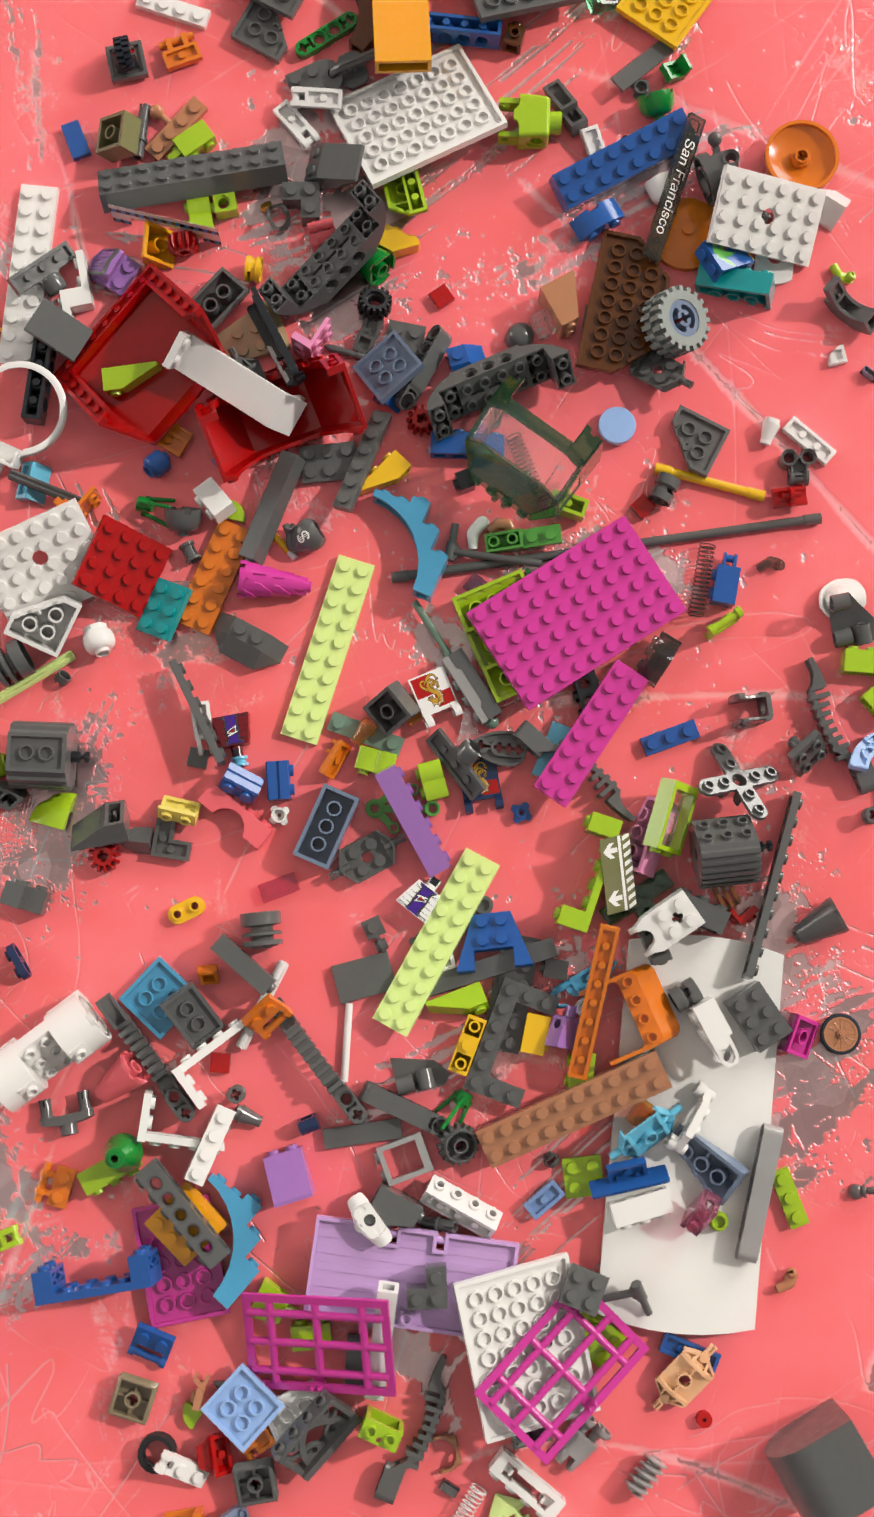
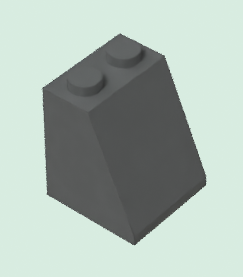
(395, 1207)

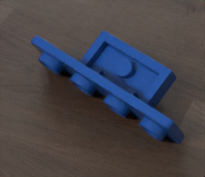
(627, 1177)

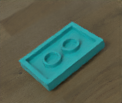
(164, 609)

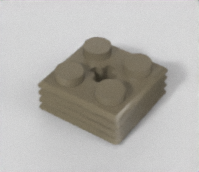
(121, 1403)

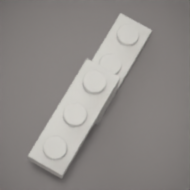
(78, 298)

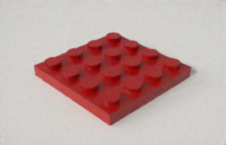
(121, 566)

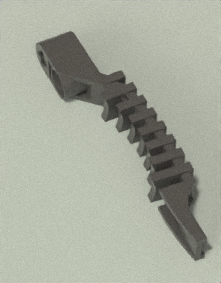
(539, 744)
(863, 780)
(144, 1050)
(322, 1069)
(394, 1471)

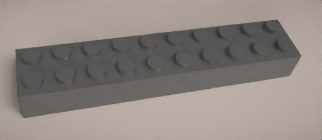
(193, 176)

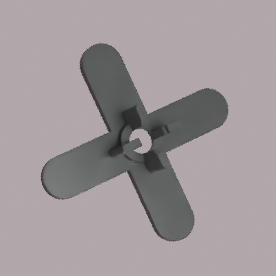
(748, 779)

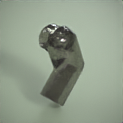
(772, 563)

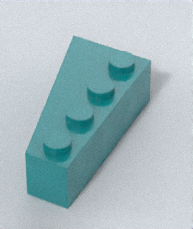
(739, 284)

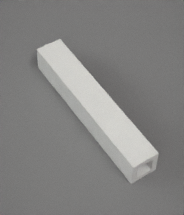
(389, 1291)

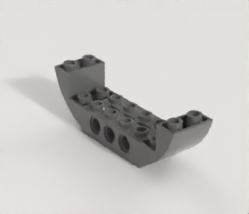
(334, 260)
(475, 384)

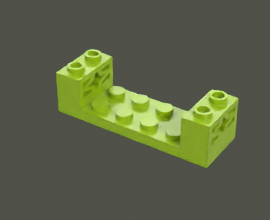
(603, 827)

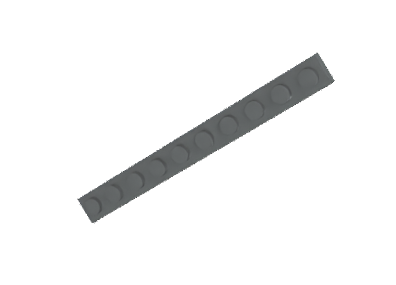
(771, 893)

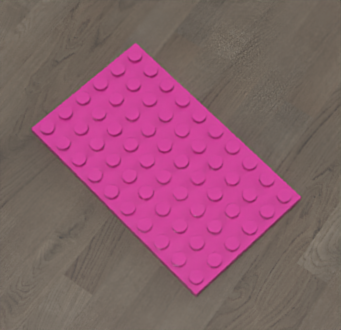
(576, 612)

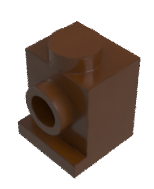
(514, 38)

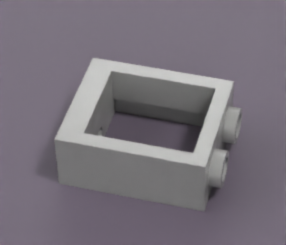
(380, 1158)

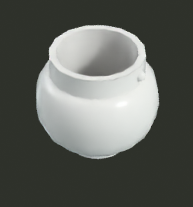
(98, 639)

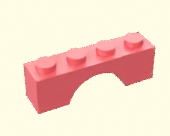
(254, 830)

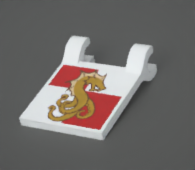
(434, 694)

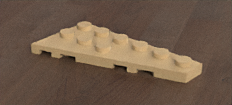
(247, 338)

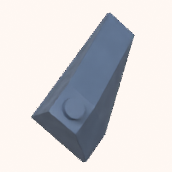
(713, 1166)

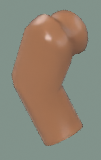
(500, 523)
(789, 1281)

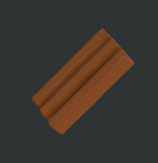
(733, 892)

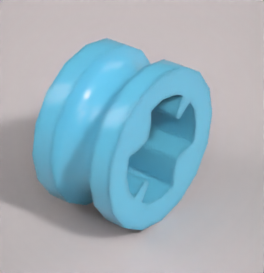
(240, 761)

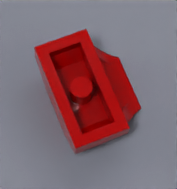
(215, 1455)

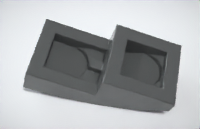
(368, 335)

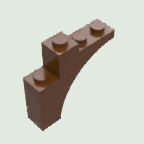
(363, 36)

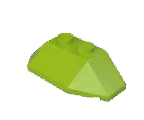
(406, 194)

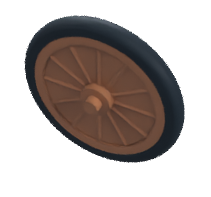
(840, 1034)

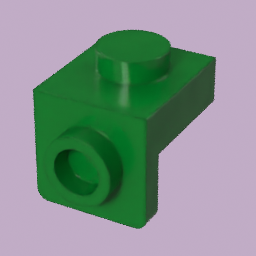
(677, 69)

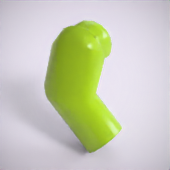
(846, 278)

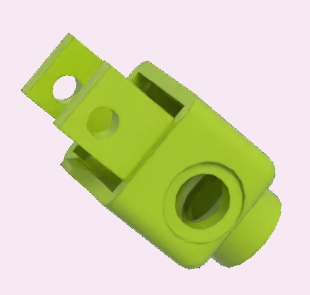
(533, 120)

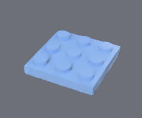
(242, 1407)

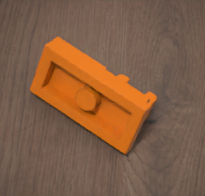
(335, 759)

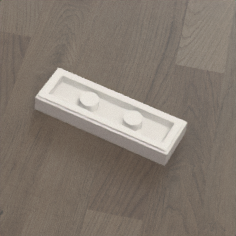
(806, 438)

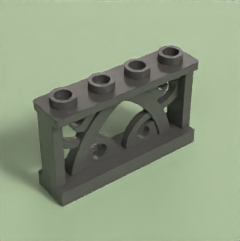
(317, 1452)

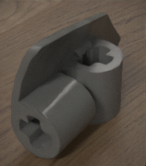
(417, 1074)

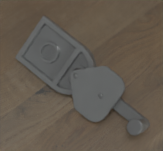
(346, 72)

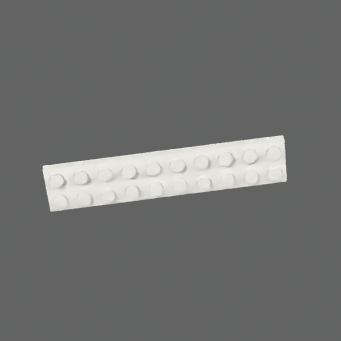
(31, 240)

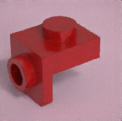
(747, 915)

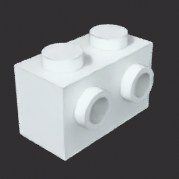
(215, 501)

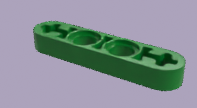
(328, 38)

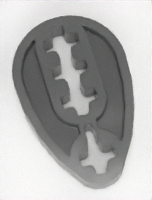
(500, 759)

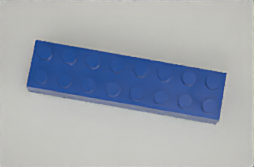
(618, 162)

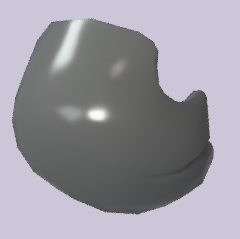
(519, 334)

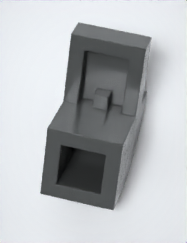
(658, 958)

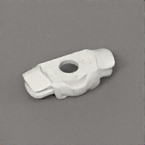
(377, 1233)

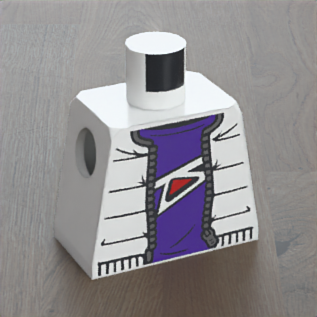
(421, 898)

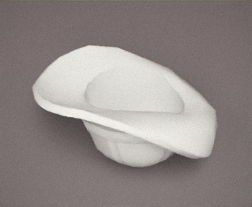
(841, 586)

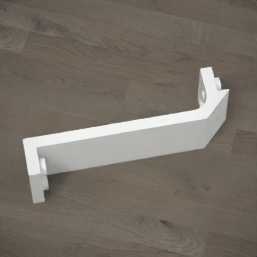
(234, 383)

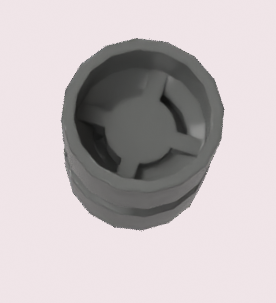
(665, 486)
(678, 997)

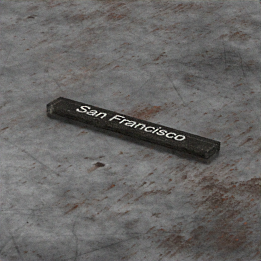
(673, 187)

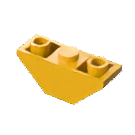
(398, 242)
(467, 1044)

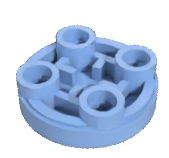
(616, 426)

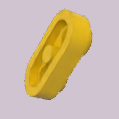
(186, 910)

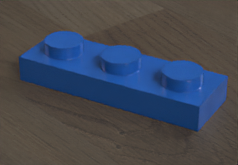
(669, 738)
(673, 1346)

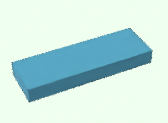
(555, 734)

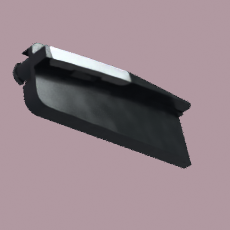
(274, 341)

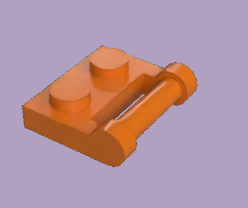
(263, 1012)

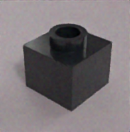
(462, 482)

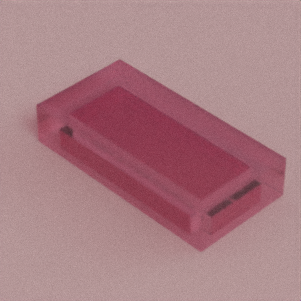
(279, 887)

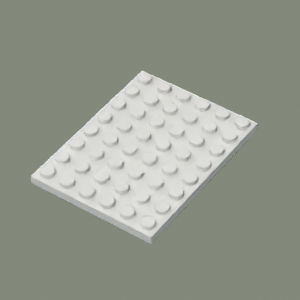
(418, 116)
(494, 1317)

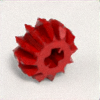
(183, 243)
(414, 418)
(102, 864)

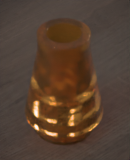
(364, 731)

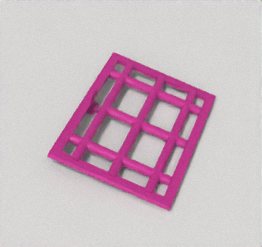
(320, 1373)
(587, 1402)

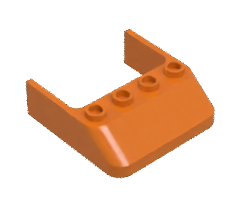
(648, 1007)

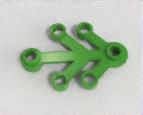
(387, 809)

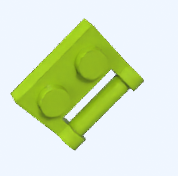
(726, 621)

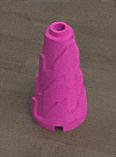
(267, 582)

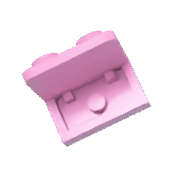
(309, 348)

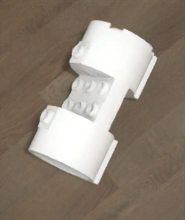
(66, 1035)

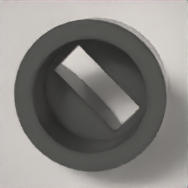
(62, 678)
(549, 1155)

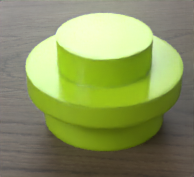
(720, 1222)

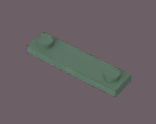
(347, 726)

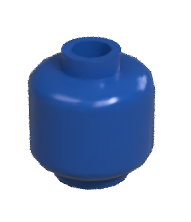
(157, 464)

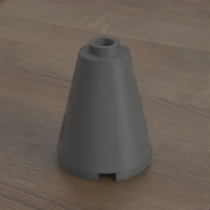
(820, 923)

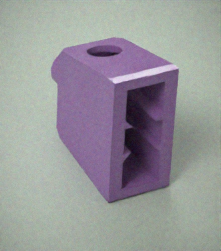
(563, 1029)

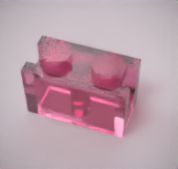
(697, 1215)

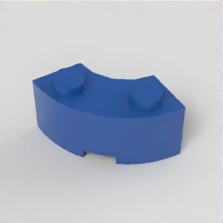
(591, 223)

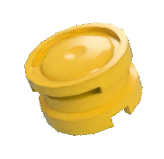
(253, 269)

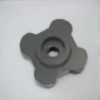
(644, 85)

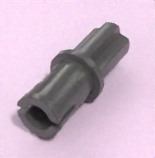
(439, 1224)

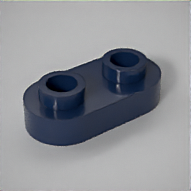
(21, 967)

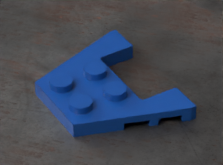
(492, 933)

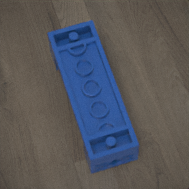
(51, 1286)

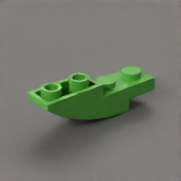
(523, 540)

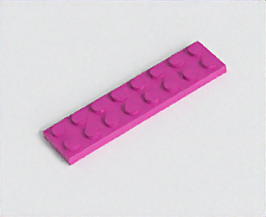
(590, 733)

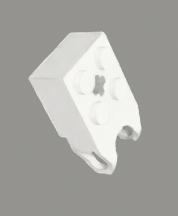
(660, 923)
(713, 1030)

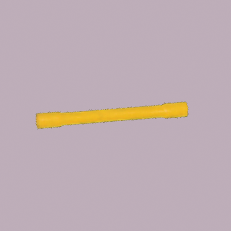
(748, 492)

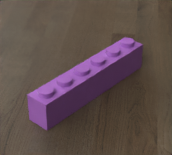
(412, 821)

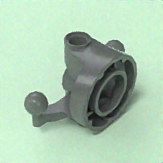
(710, 168)

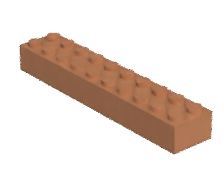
(573, 1108)

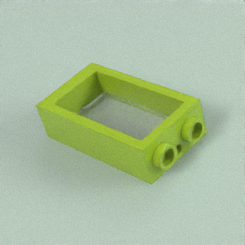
(670, 817)

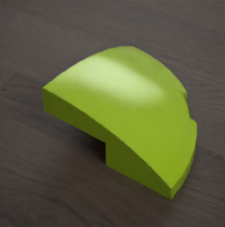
(54, 810)

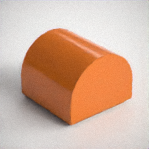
(208, 974)

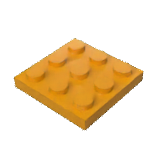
(166, 1234)

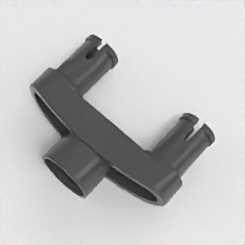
(67, 1122)

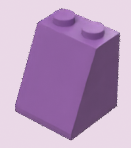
(288, 1175)

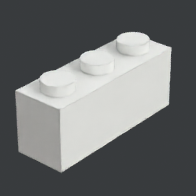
(641, 1207)

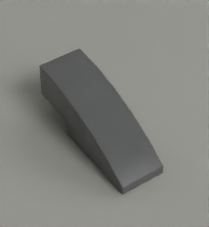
(563, 101)

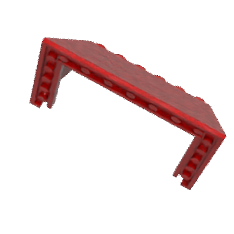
(134, 332)

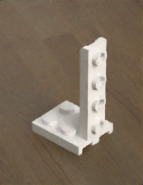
(187, 1062)
(157, 1138)

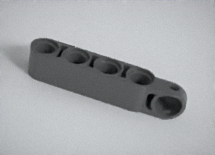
(430, 354)
(402, 1108)

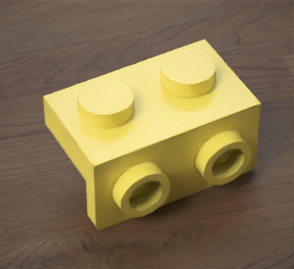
(179, 810)

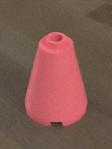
(121, 1078)

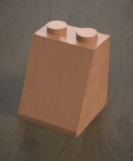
(561, 302)

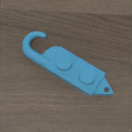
(575, 984)

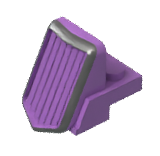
(113, 270)

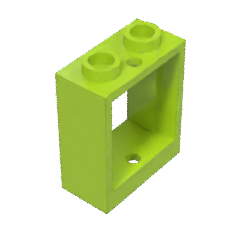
(381, 1425)

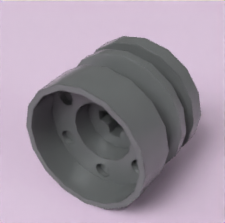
(15, 661)
(261, 929)

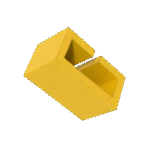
(535, 1034)

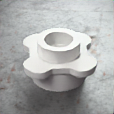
(274, 815)

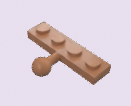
(185, 118)

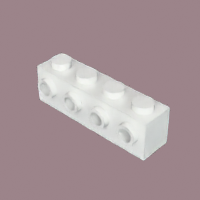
(461, 1206)

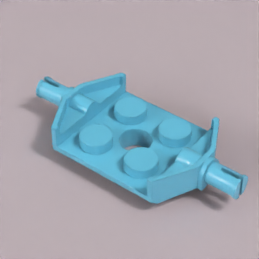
(656, 1126)

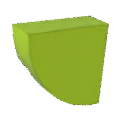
(239, 515)
(190, 1416)

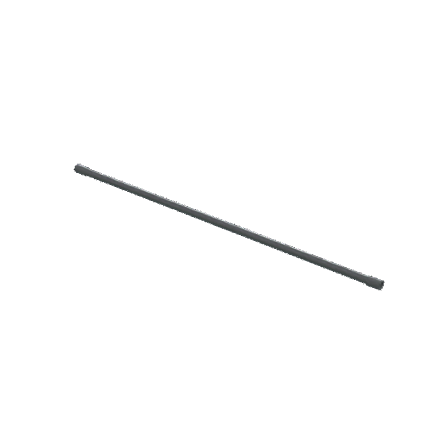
(805, 520)

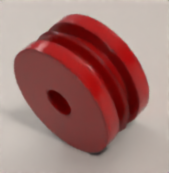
(703, 1414)

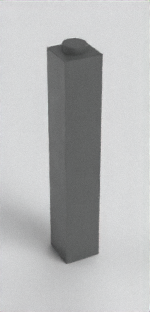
(272, 507)

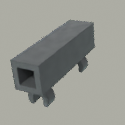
(244, 965)

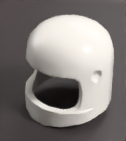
(655, 186)

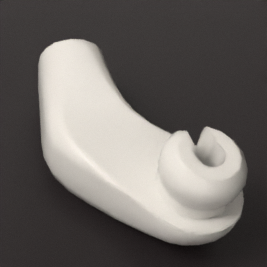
(475, 530)

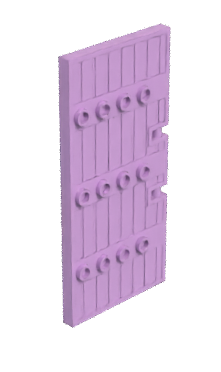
(351, 1267)

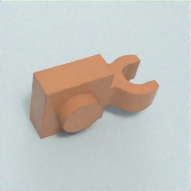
(198, 1395)

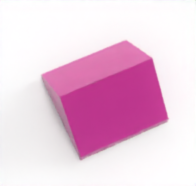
(801, 1038)

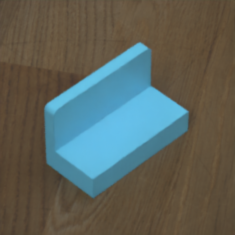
(36, 471)

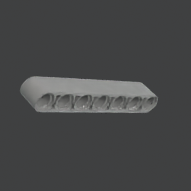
(759, 1193)

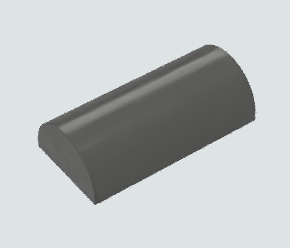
(221, 296)

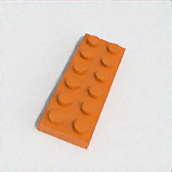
(214, 577)

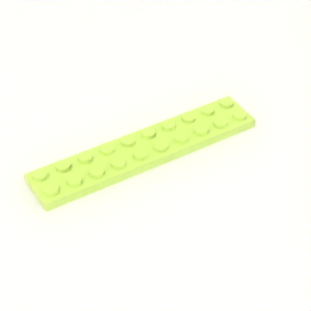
(327, 650)
(436, 942)

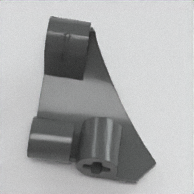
(850, 621)

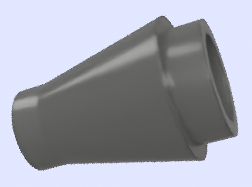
(247, 1116)

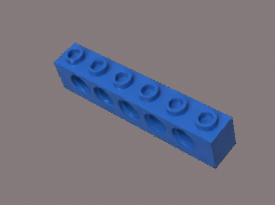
(464, 30)

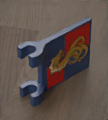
(489, 776)

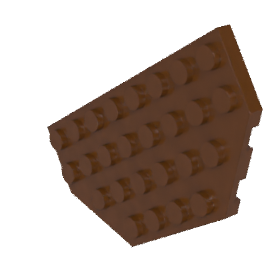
(614, 311)

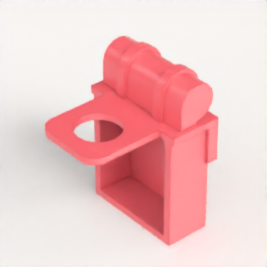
(319, 232)

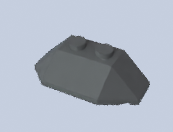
(247, 643)

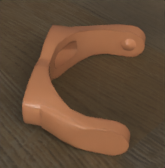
(453, 1440)

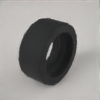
(154, 1436)

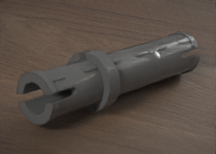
(144, 113)

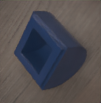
(308, 1124)

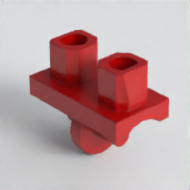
(789, 497)

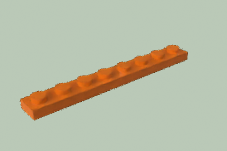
(593, 1001)

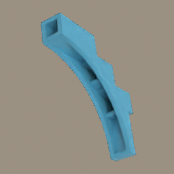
(425, 536)
(240, 1270)

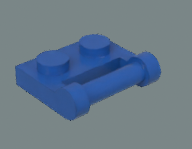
(152, 1339)

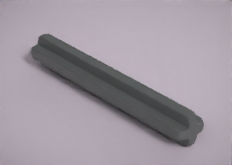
(40, 486)

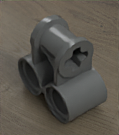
(797, 470)

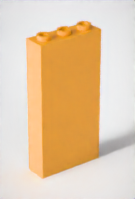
(401, 36)

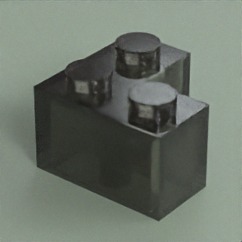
(658, 657)

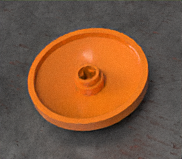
(802, 153)
(686, 234)

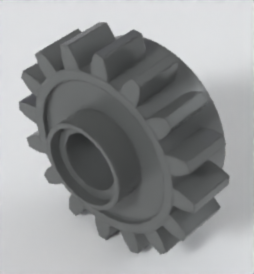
(451, 1137)

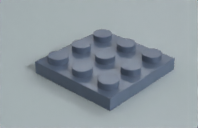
(388, 367)

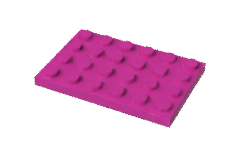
(183, 1291)

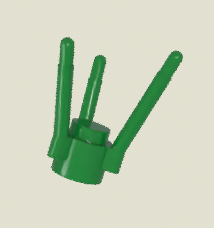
(147, 505)
(462, 1099)

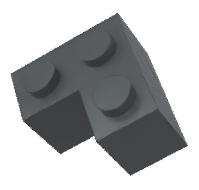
(304, 197)
(22, 896)
(430, 1294)

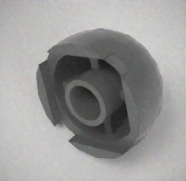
(183, 519)

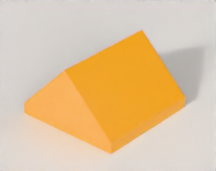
(155, 246)

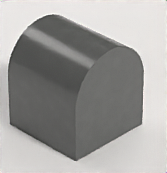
(824, 1464)

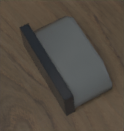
(449, 1488)

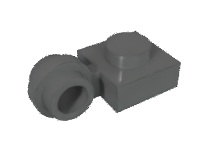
(373, 929)

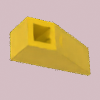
(388, 473)

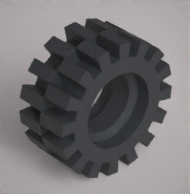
(373, 311)

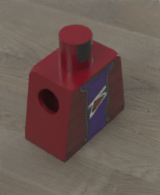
(233, 732)

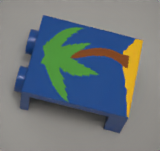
(720, 259)

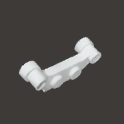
(692, 1128)

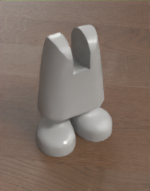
(582, 1446)

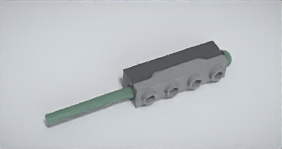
(464, 677)

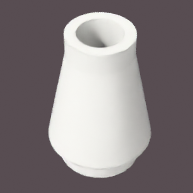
(769, 429)

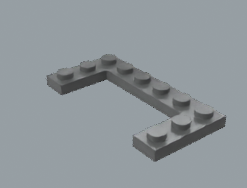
(478, 1075)

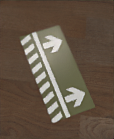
(618, 874)

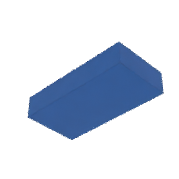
(76, 140)

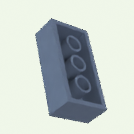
(326, 826)

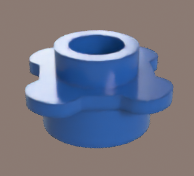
(517, 816)

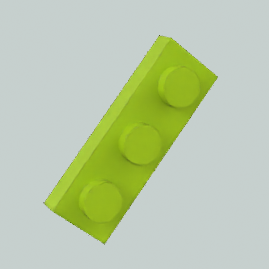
(789, 1198)

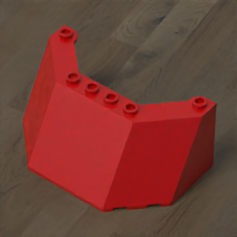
(242, 441)

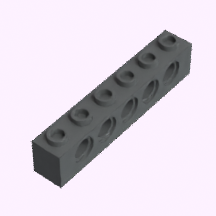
(219, 1248)

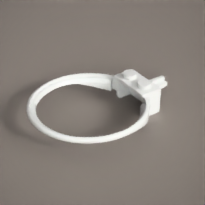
(13, 456)

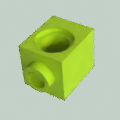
(230, 211)

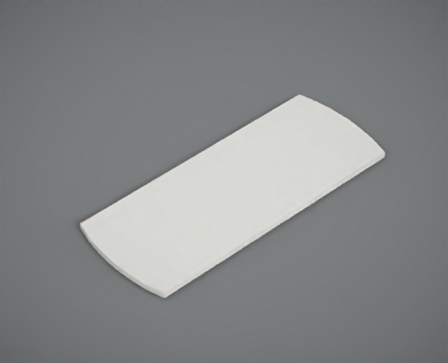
(691, 1279)

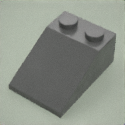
(334, 164)

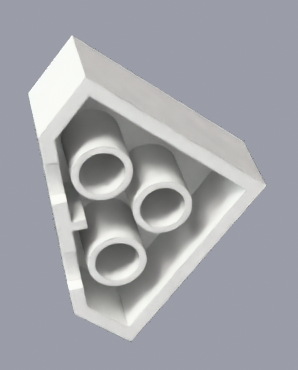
(45, 623)

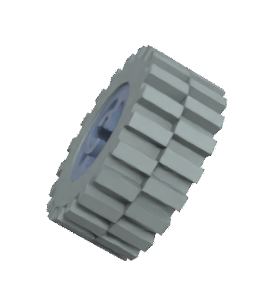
(659, 318)

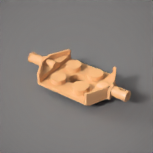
(690, 1363)

